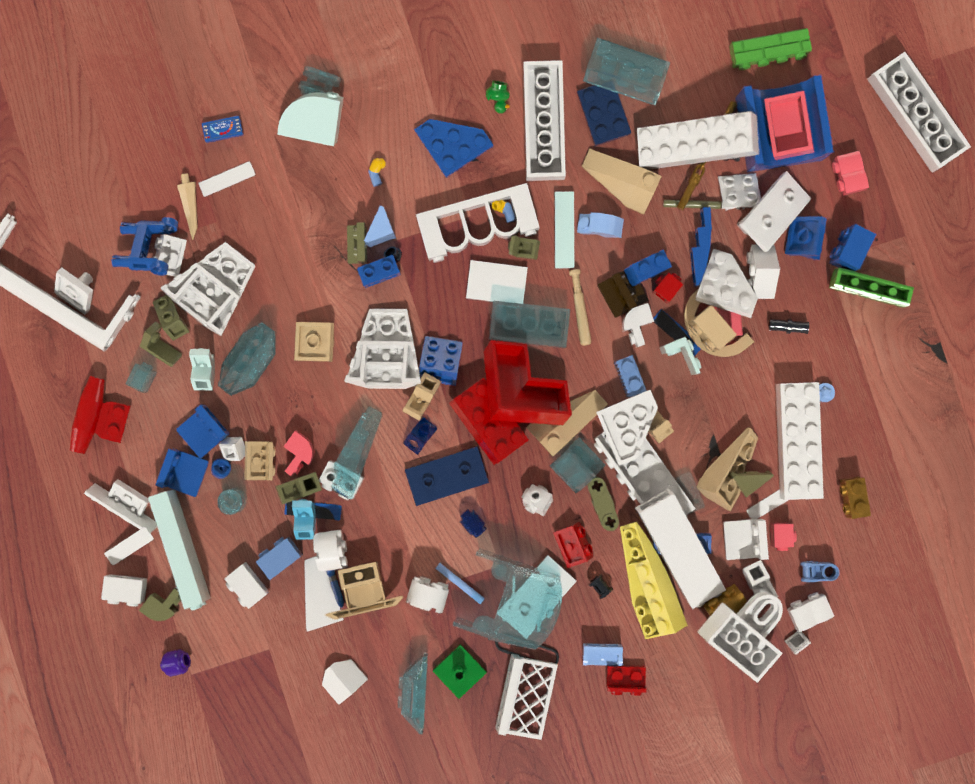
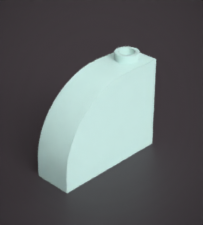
(313, 118)

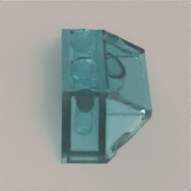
(248, 359)
(414, 693)

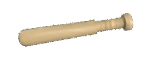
(581, 315)

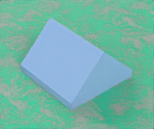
(380, 229)

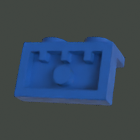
(378, 271)

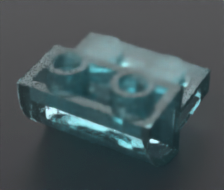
(577, 465)

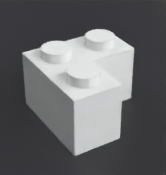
(763, 271)

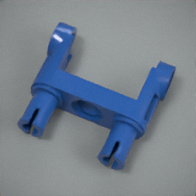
(143, 233)

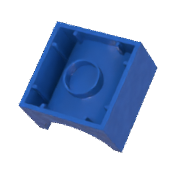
(753, 101)

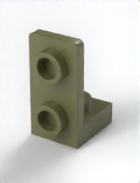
(169, 317)
(158, 348)

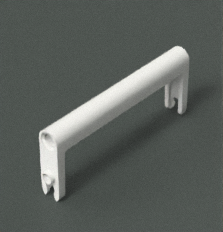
(56, 309)

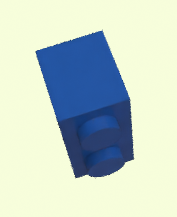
(647, 268)

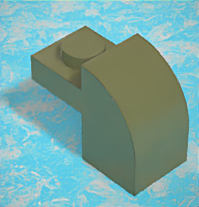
(298, 488)
(160, 609)

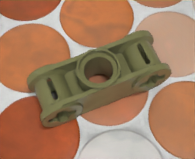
(603, 504)

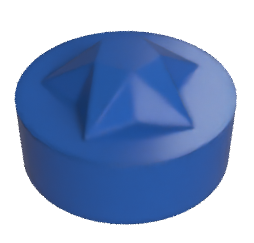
(220, 468)

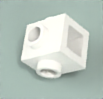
(537, 499)

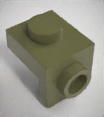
(524, 248)

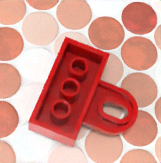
(495, 437)

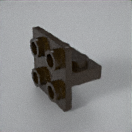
(620, 294)

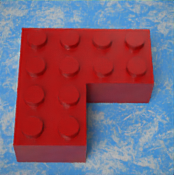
(517, 395)

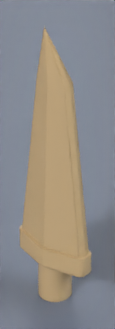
(188, 198)

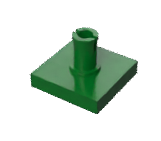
(459, 671)

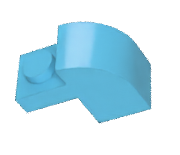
(304, 519)

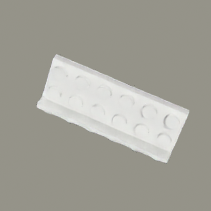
(645, 475)

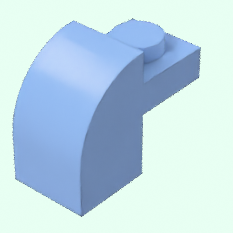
(600, 224)

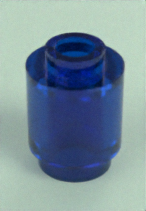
(472, 523)

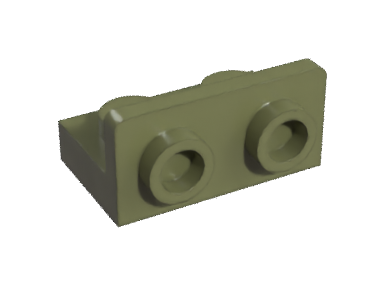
(355, 244)

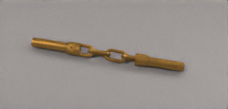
(695, 178)

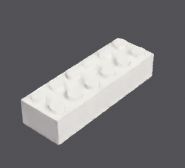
(918, 112)
(544, 120)
(698, 141)
(799, 441)

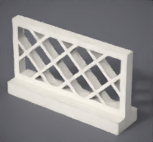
(510, 692)

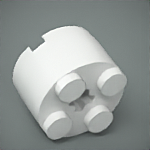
(330, 550)
(427, 595)

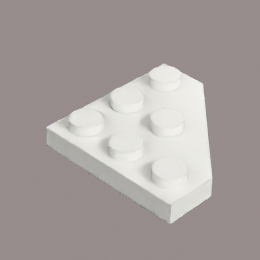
(726, 286)
(628, 425)

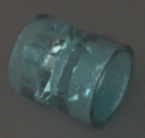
(232, 501)

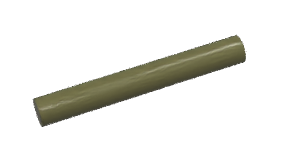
(693, 204)

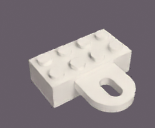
(743, 635)

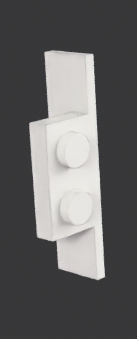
(123, 502)

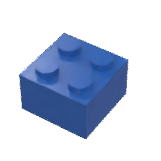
(852, 248)

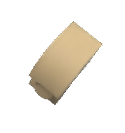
(422, 396)
(660, 428)

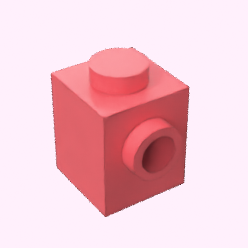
(782, 536)

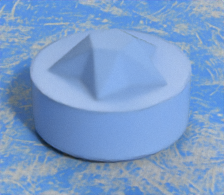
(826, 392)

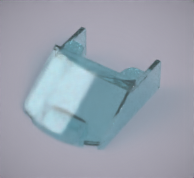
(526, 608)

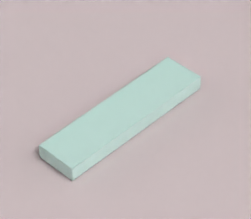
(564, 230)

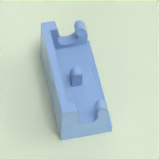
(602, 654)

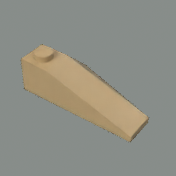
(626, 181)
(557, 436)
(717, 479)

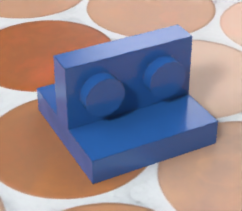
(806, 237)

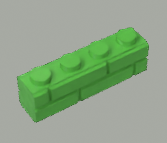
(770, 48)
(871, 287)

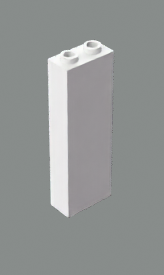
(680, 549)

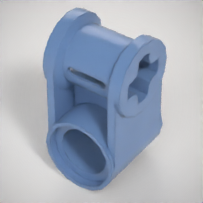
(815, 571)

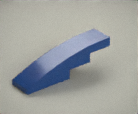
(700, 254)

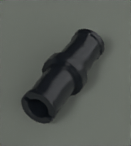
(788, 326)

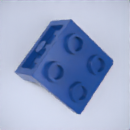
(441, 359)
(202, 431)
(182, 472)

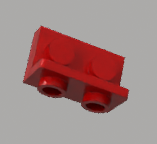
(574, 544)
(626, 679)

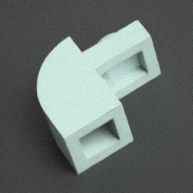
(202, 369)

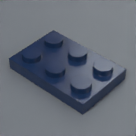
(603, 114)

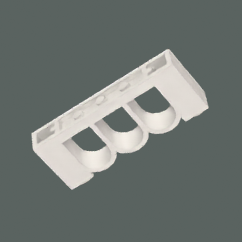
(523, 210)

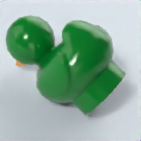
(499, 93)

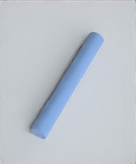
(460, 583)

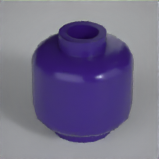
(175, 662)

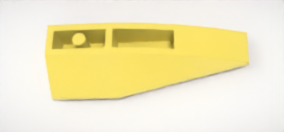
(650, 585)

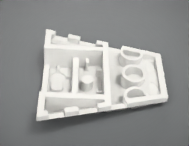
(212, 287)
(385, 352)

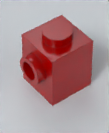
(667, 286)

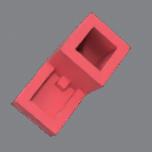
(303, 449)

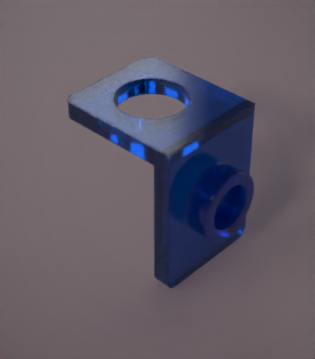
(420, 434)

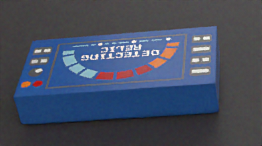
(222, 129)

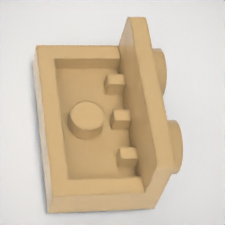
(259, 460)

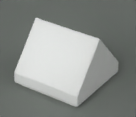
(797, 642)

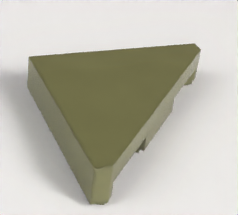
(751, 481)

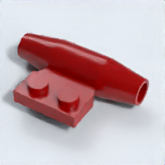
(94, 416)

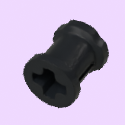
(600, 586)

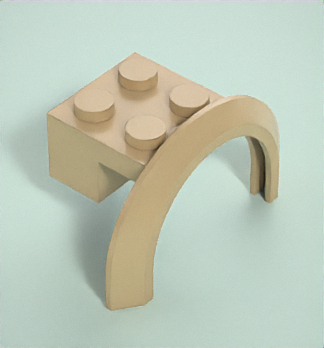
(711, 331)
(362, 591)

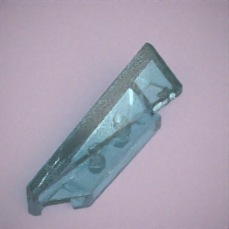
(355, 453)

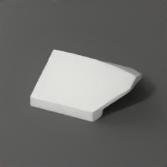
(343, 679)

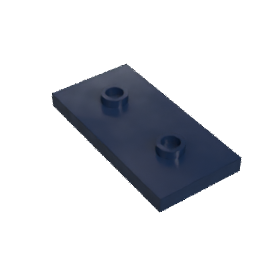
(446, 476)

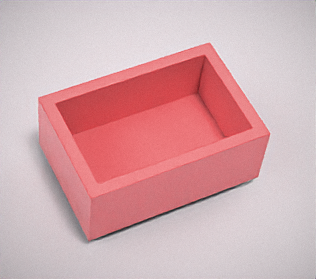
(789, 125)

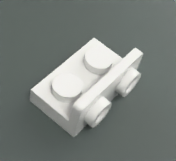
(170, 251)

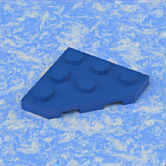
(452, 144)

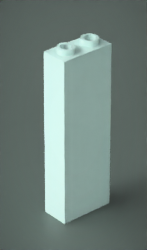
(179, 549)

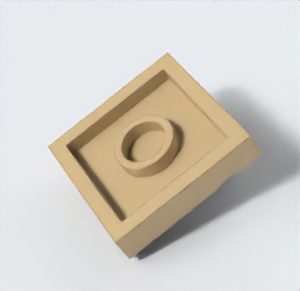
(314, 341)

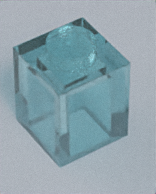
(141, 377)

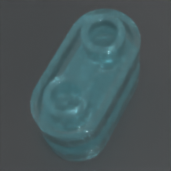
(314, 74)

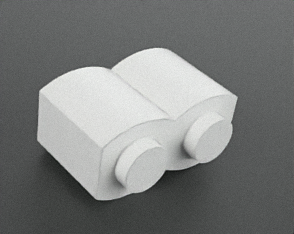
(810, 612)

